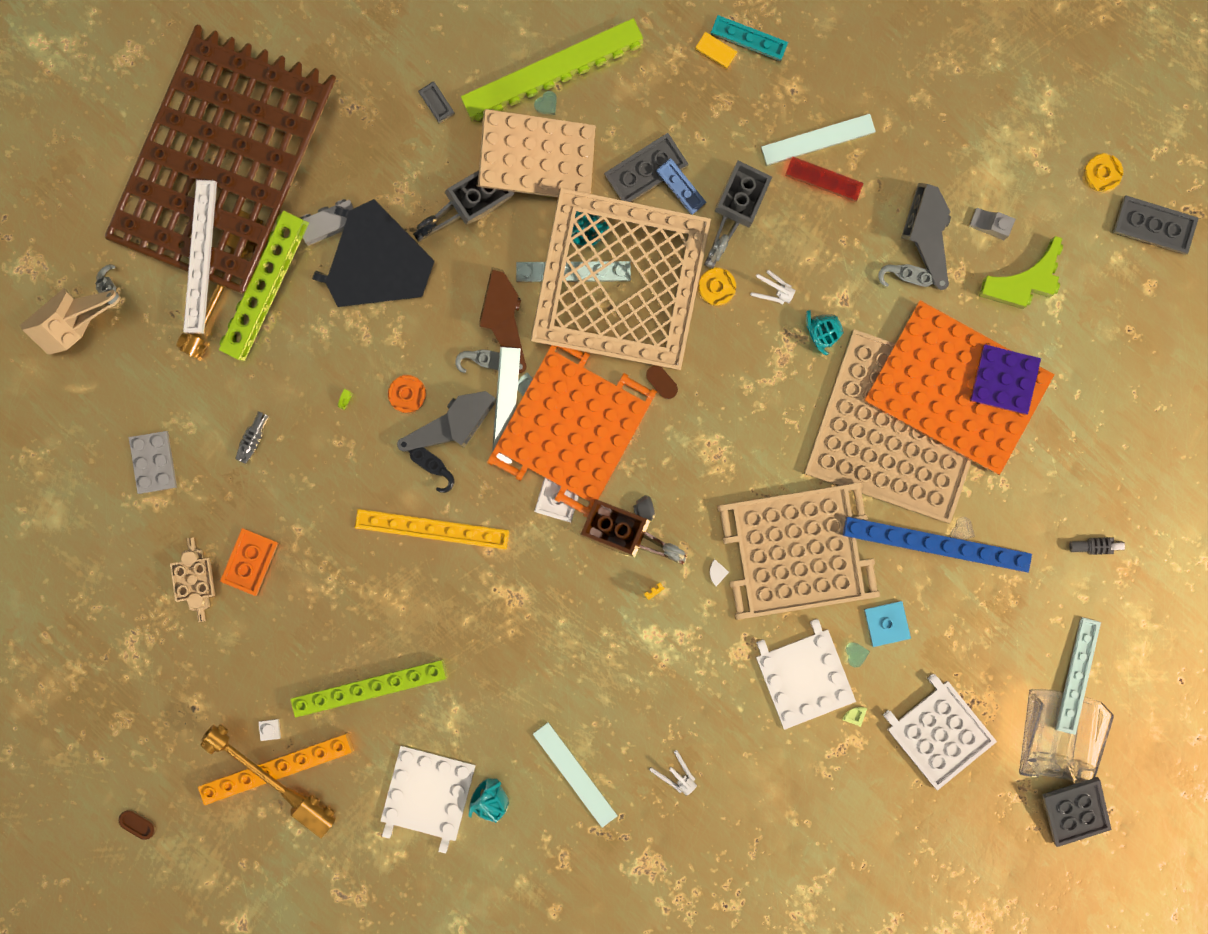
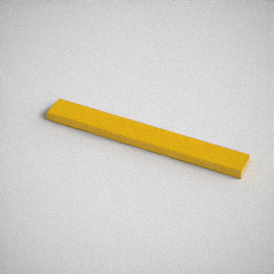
(432, 529)

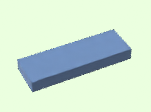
(680, 186)

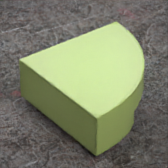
(855, 715)

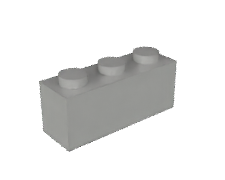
(325, 223)

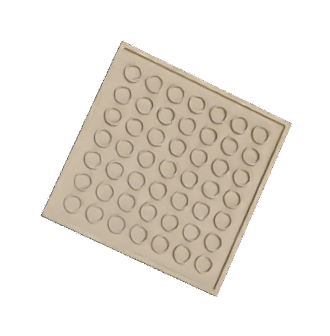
(878, 450)

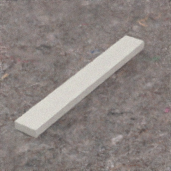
(200, 256)

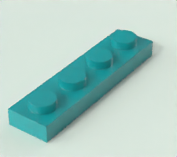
(749, 38)

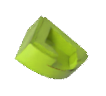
(344, 399)

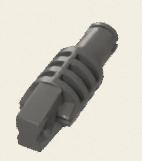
(251, 438)
(1097, 546)

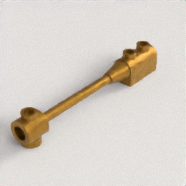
(194, 342)
(303, 809)

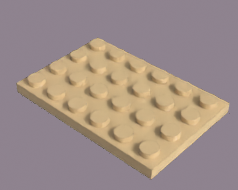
(535, 154)

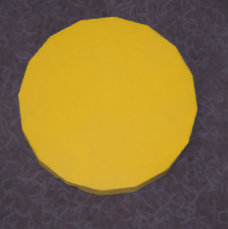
(1103, 172)
(717, 286)

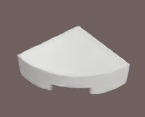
(717, 572)

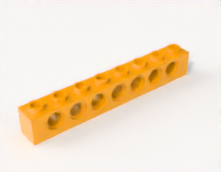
(277, 768)

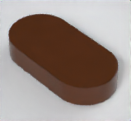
(662, 382)
(137, 824)

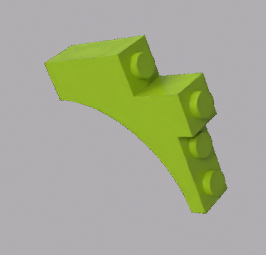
(1039, 280)

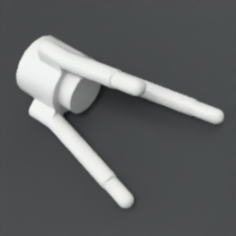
(784, 291)
(685, 784)

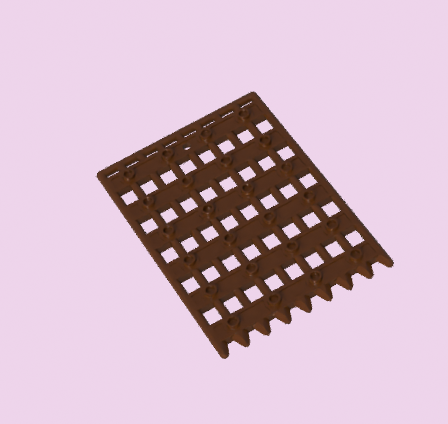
(227, 140)

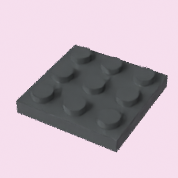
(1077, 812)

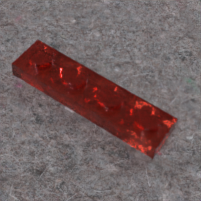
(824, 179)

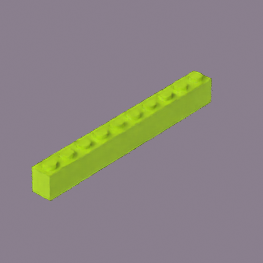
(553, 69)

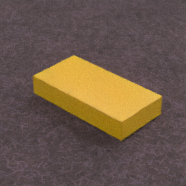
(716, 50)

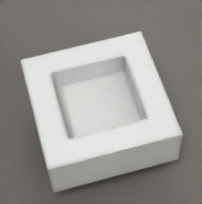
(269, 730)

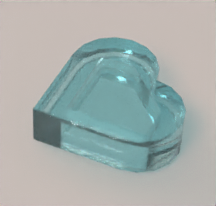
(547, 103)
(856, 654)

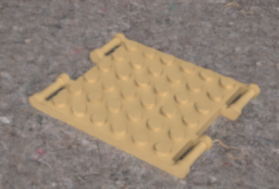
(798, 551)

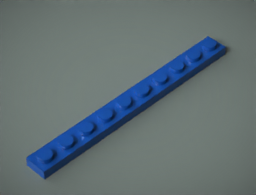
(937, 544)

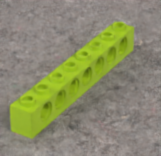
(272, 283)
(369, 688)

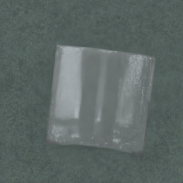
(1060, 753)

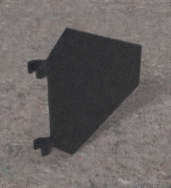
(375, 259)

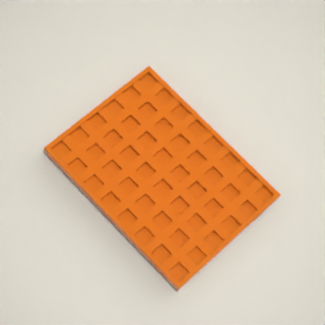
(931, 385)

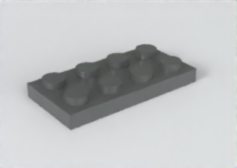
(638, 174)
(1155, 225)

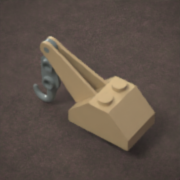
(65, 319)

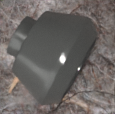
(644, 508)

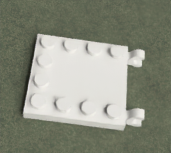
(805, 677)
(940, 734)
(427, 794)

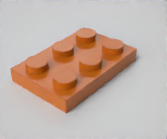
(249, 562)

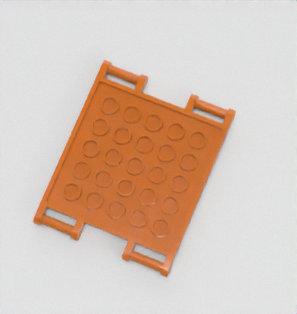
(572, 427)

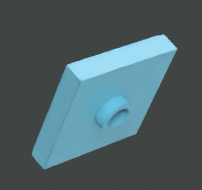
(887, 624)

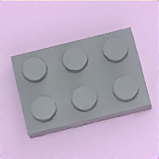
(152, 462)

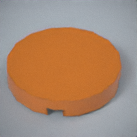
(407, 394)

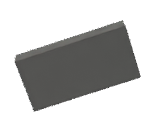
(436, 102)

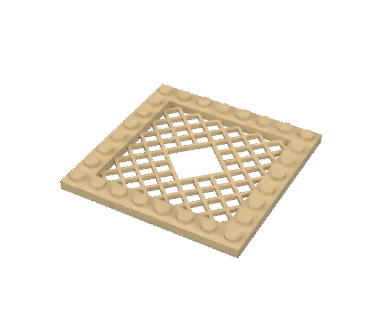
(687, 283)

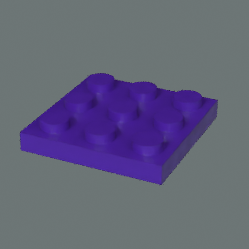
(1005, 379)

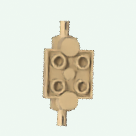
(193, 580)

